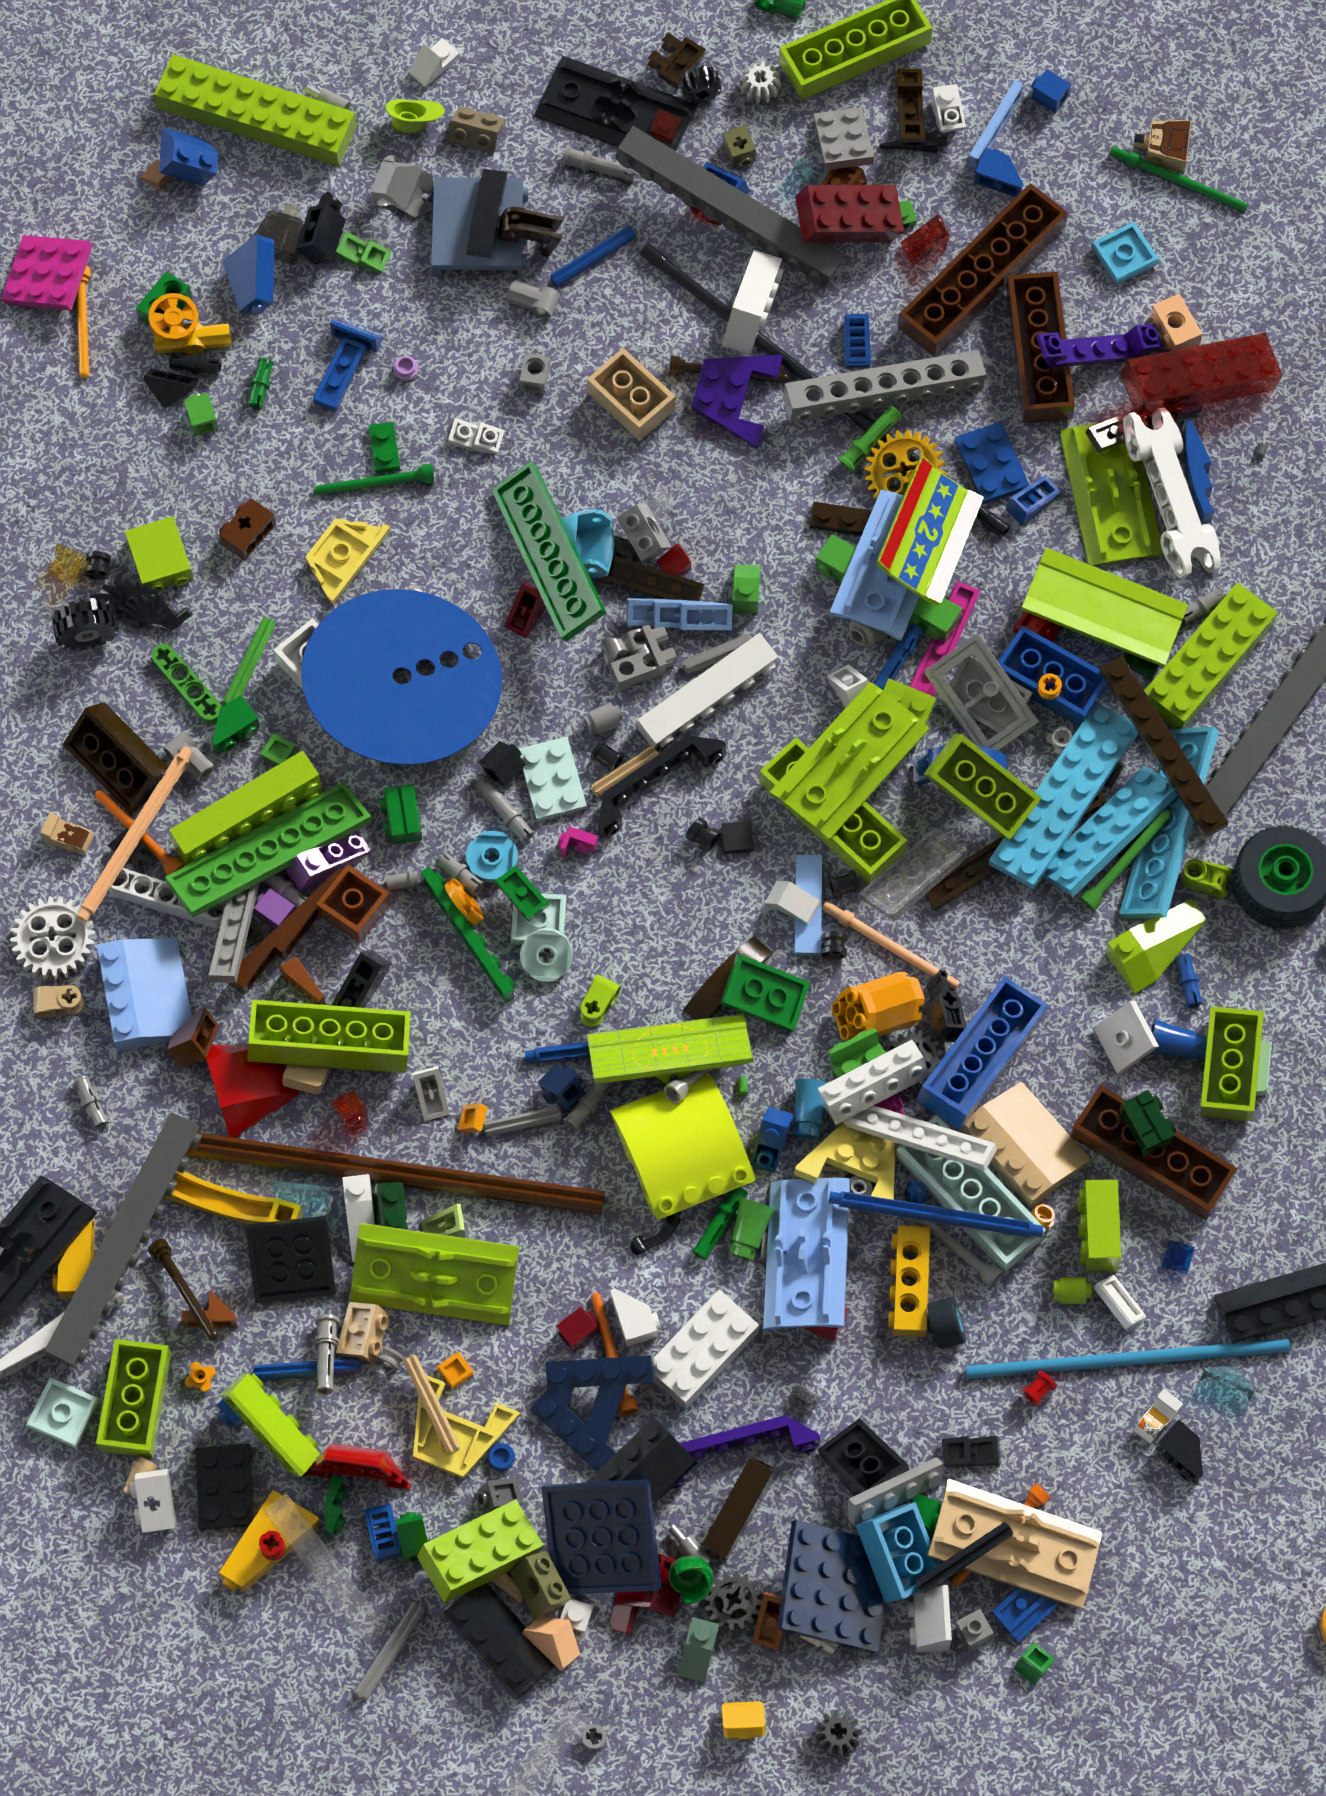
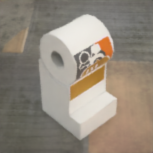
(1158, 1416)

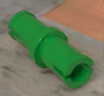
(260, 383)

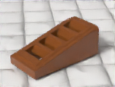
(298, 977)

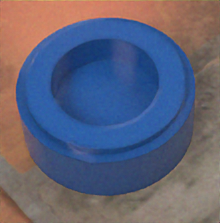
(501, 1457)

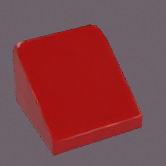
(675, 561)

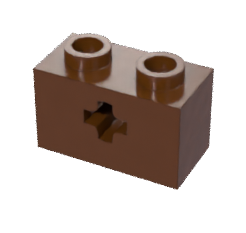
(245, 541)

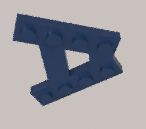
(612, 1377)

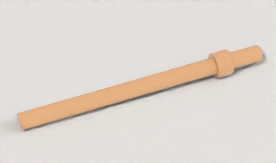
(848, 919)

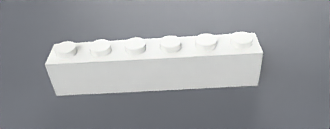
(707, 691)

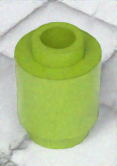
(1072, 1290)

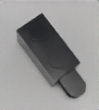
(322, 230)

